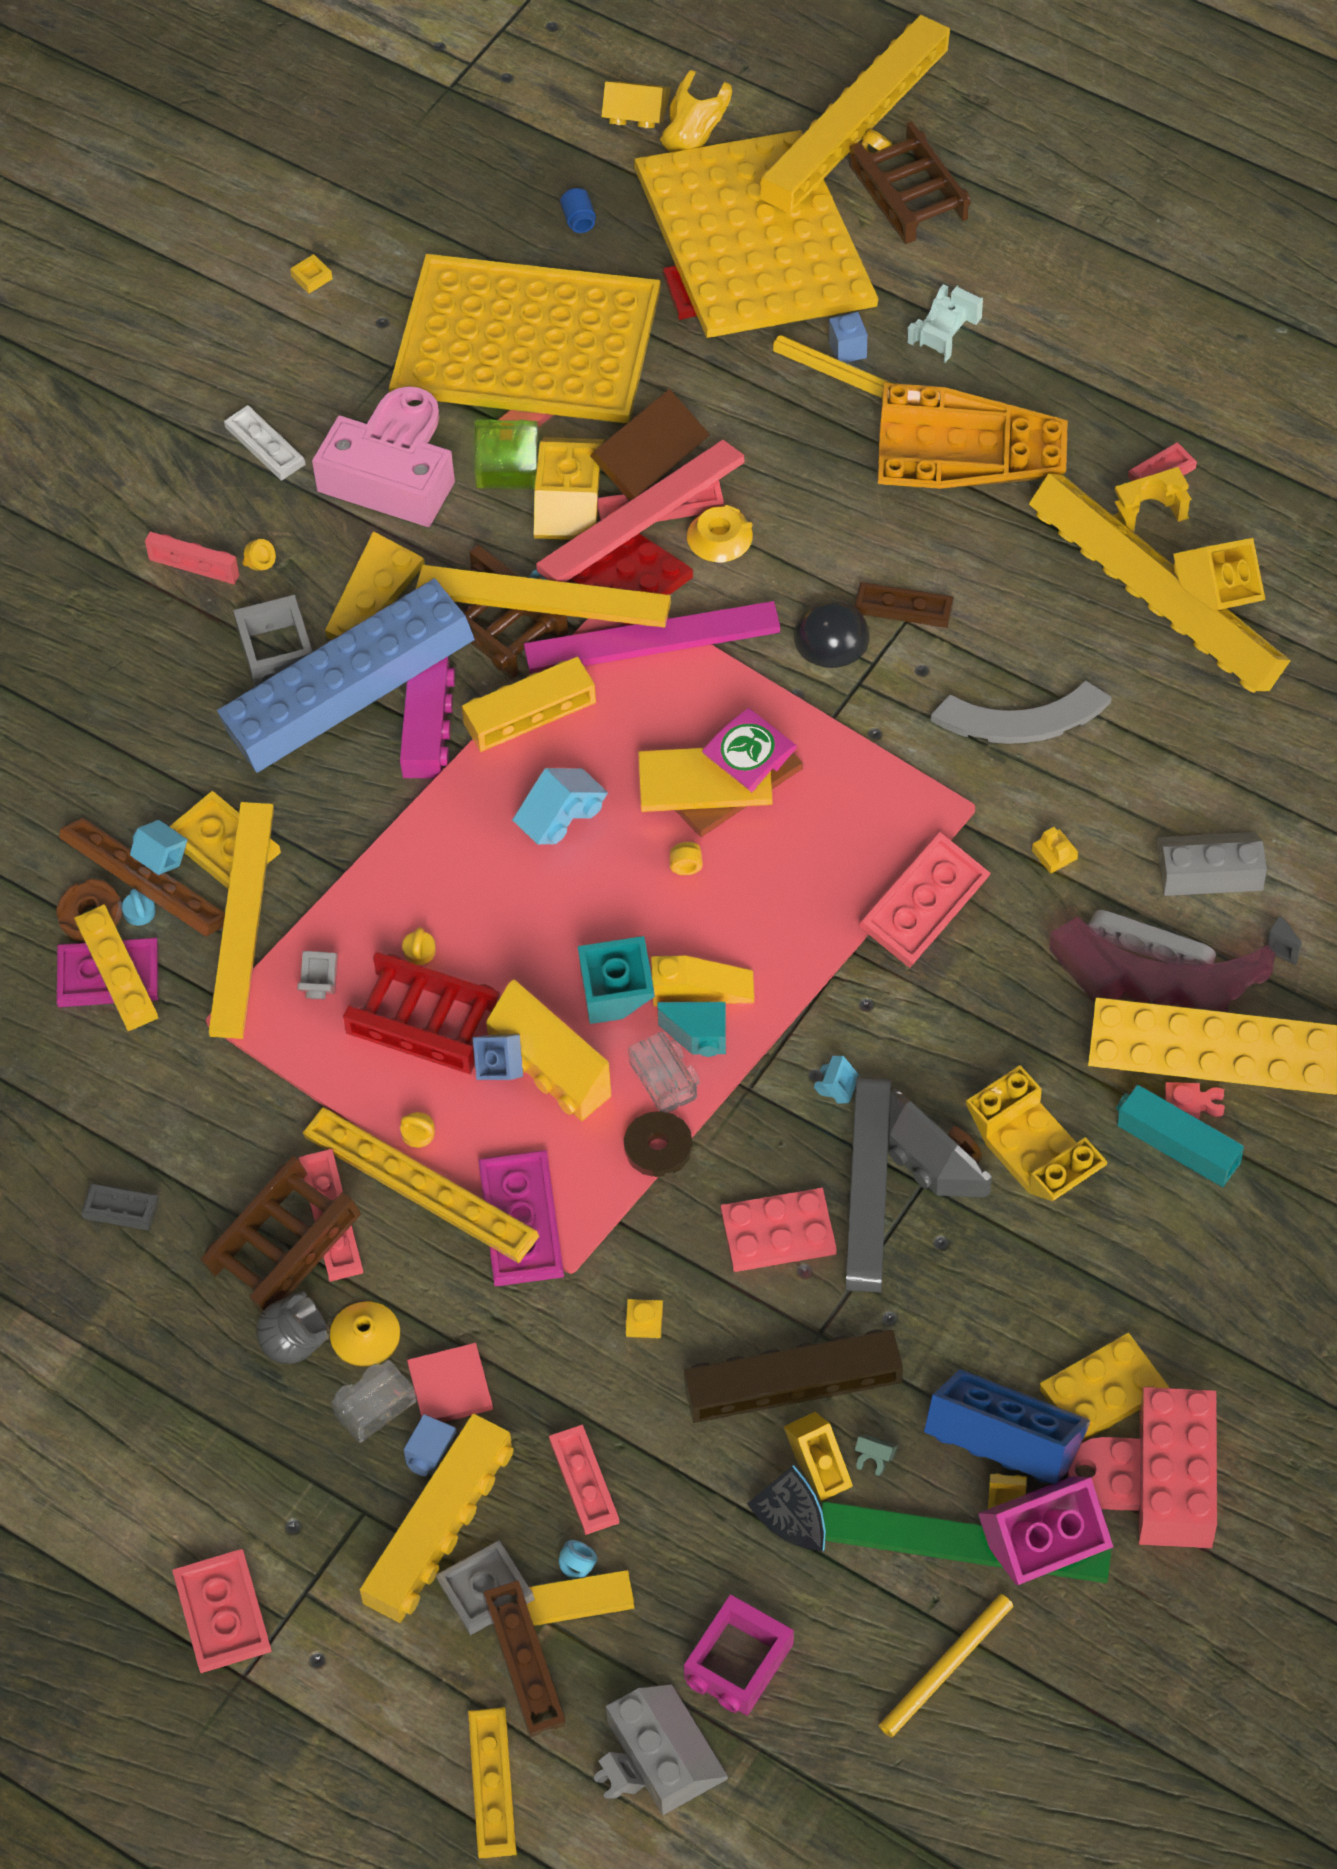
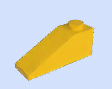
(699, 980)

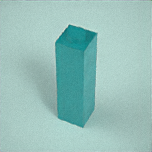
(1179, 1135)

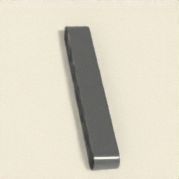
(868, 1185)

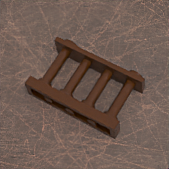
(893, 202)
(506, 657)
(306, 1253)

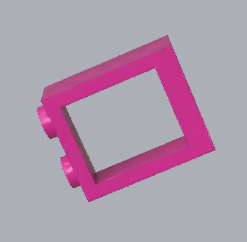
(758, 1626)

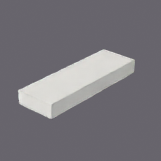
(264, 442)

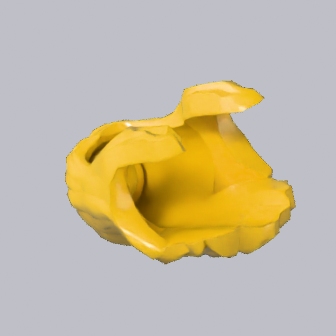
(693, 118)

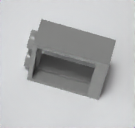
(266, 618)

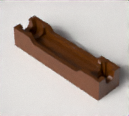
(524, 1658)

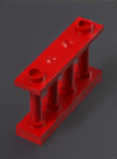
(423, 1042)

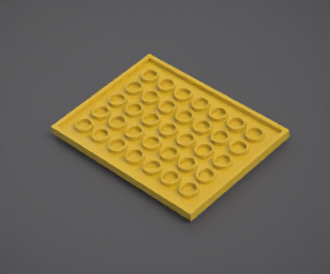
(743, 256)
(527, 337)

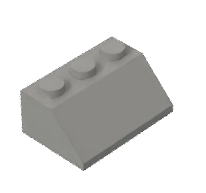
(1211, 863)
(664, 1745)

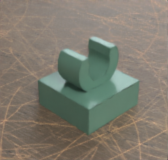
(876, 1449)

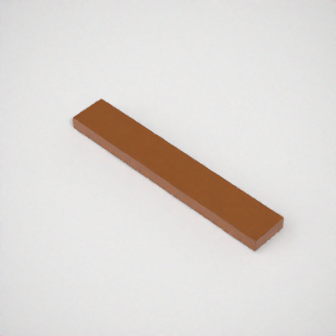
(159, 888)

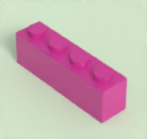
(426, 722)

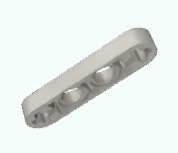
(1150, 940)

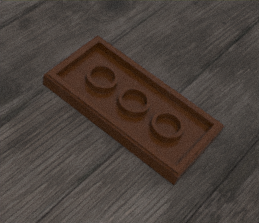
(649, 445)

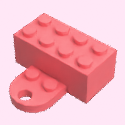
(1164, 1472)

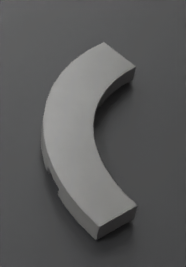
(1022, 725)

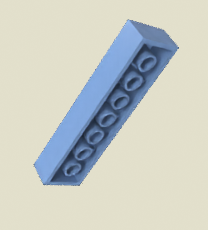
(345, 675)

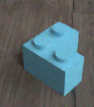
(556, 800)

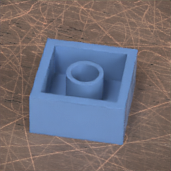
(498, 1057)

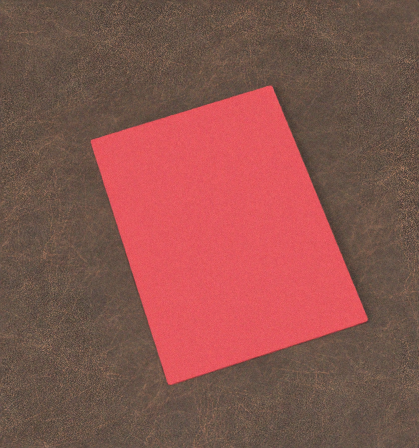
(772, 897)

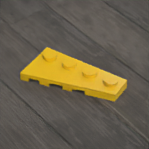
(375, 583)

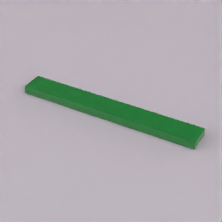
(934, 1539)

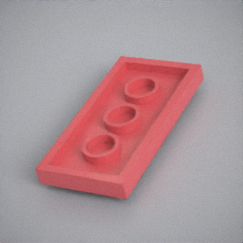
(924, 900)

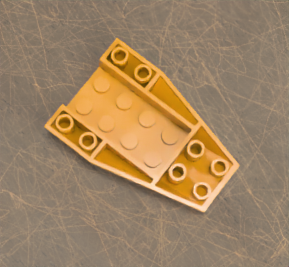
(964, 440)

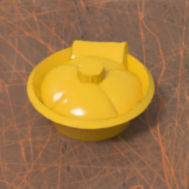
(720, 534)

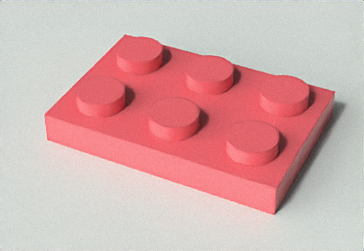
(778, 1229)
(221, 1611)

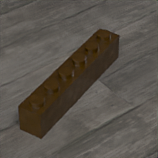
(793, 1375)

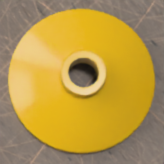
(368, 1346)

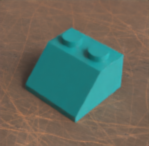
(615, 978)

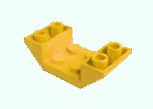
(566, 487)
(1030, 1138)

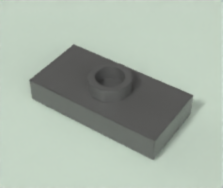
(120, 1206)

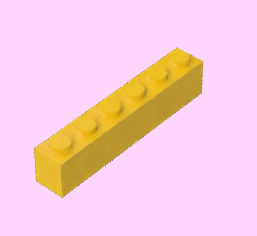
(436, 1519)

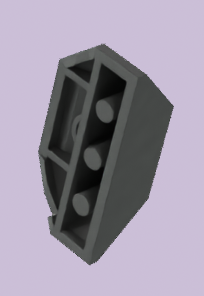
(932, 1154)

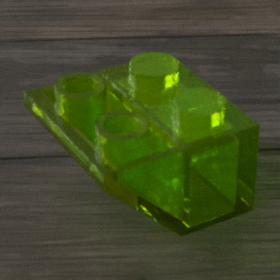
(506, 454)

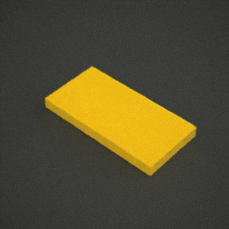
(692, 781)

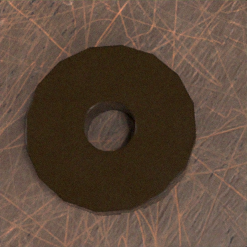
(658, 1126)

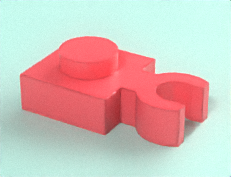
(1192, 1101)

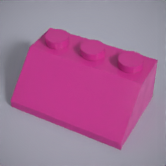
(1046, 1529)

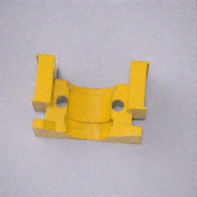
(1167, 487)

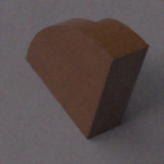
(965, 1143)

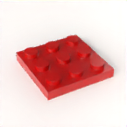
(637, 567)

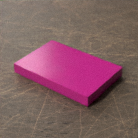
(81, 982)

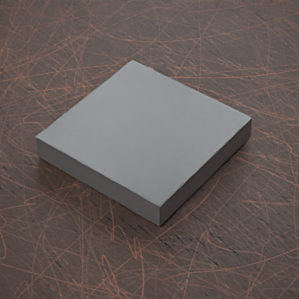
(474, 1575)

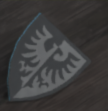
(791, 1511)

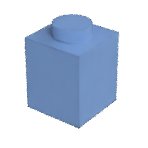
(848, 337)
(428, 1445)

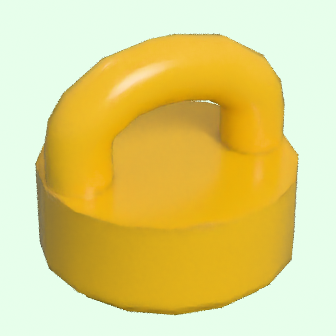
(875, 140)
(259, 555)
(685, 858)
(419, 947)
(417, 1129)

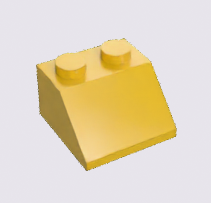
(635, 102)

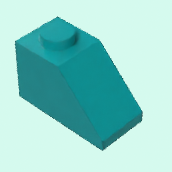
(695, 1025)

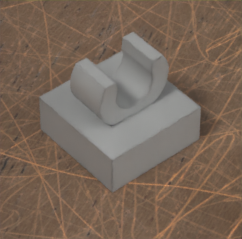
(621, 1773)

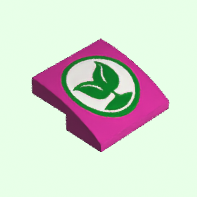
(749, 749)

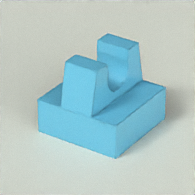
(838, 1080)

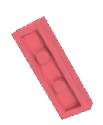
(192, 557)
(584, 1479)

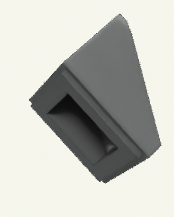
(1284, 941)

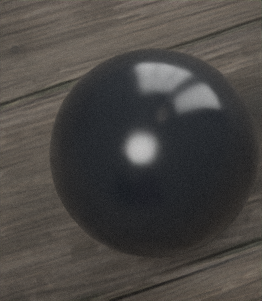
(831, 633)

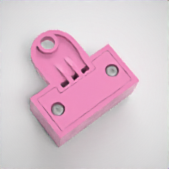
(388, 459)

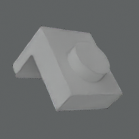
(318, 974)

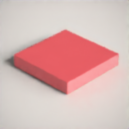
(450, 1383)

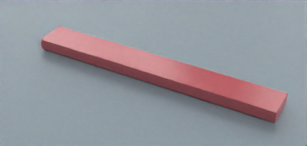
(640, 512)

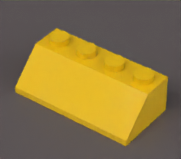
(552, 1052)

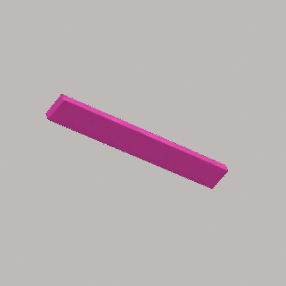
(647, 640)

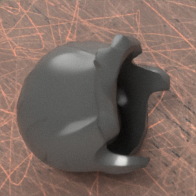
(291, 1329)

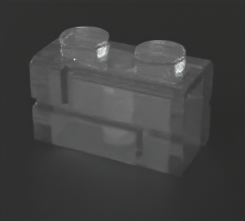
(663, 1072)
(373, 1400)

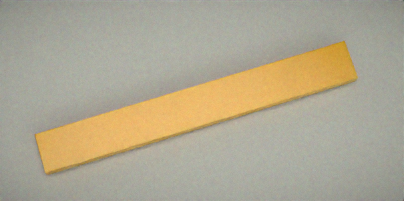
(550, 596)
(241, 921)
(421, 1185)

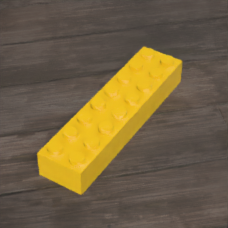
(1214, 1045)

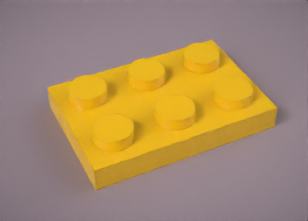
(212, 836)
(1104, 1384)

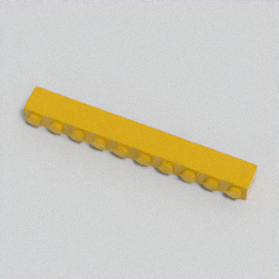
(853, 114)
(1154, 579)

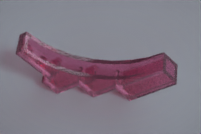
(1108, 971)

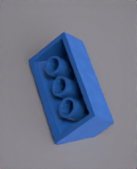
(1006, 1426)

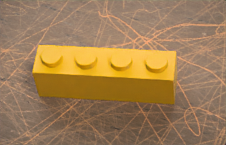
(528, 704)

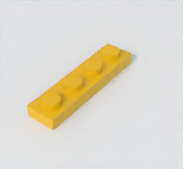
(116, 968)

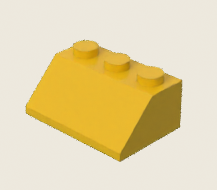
(1221, 574)

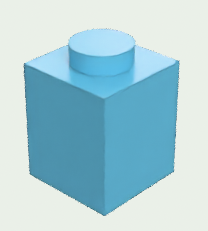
(158, 847)

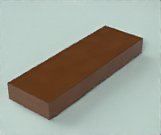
(904, 604)

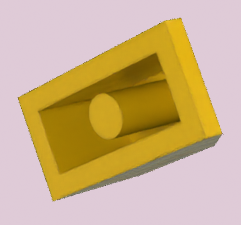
(818, 1455)

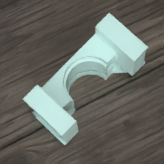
(945, 319)

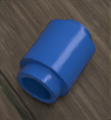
(578, 210)

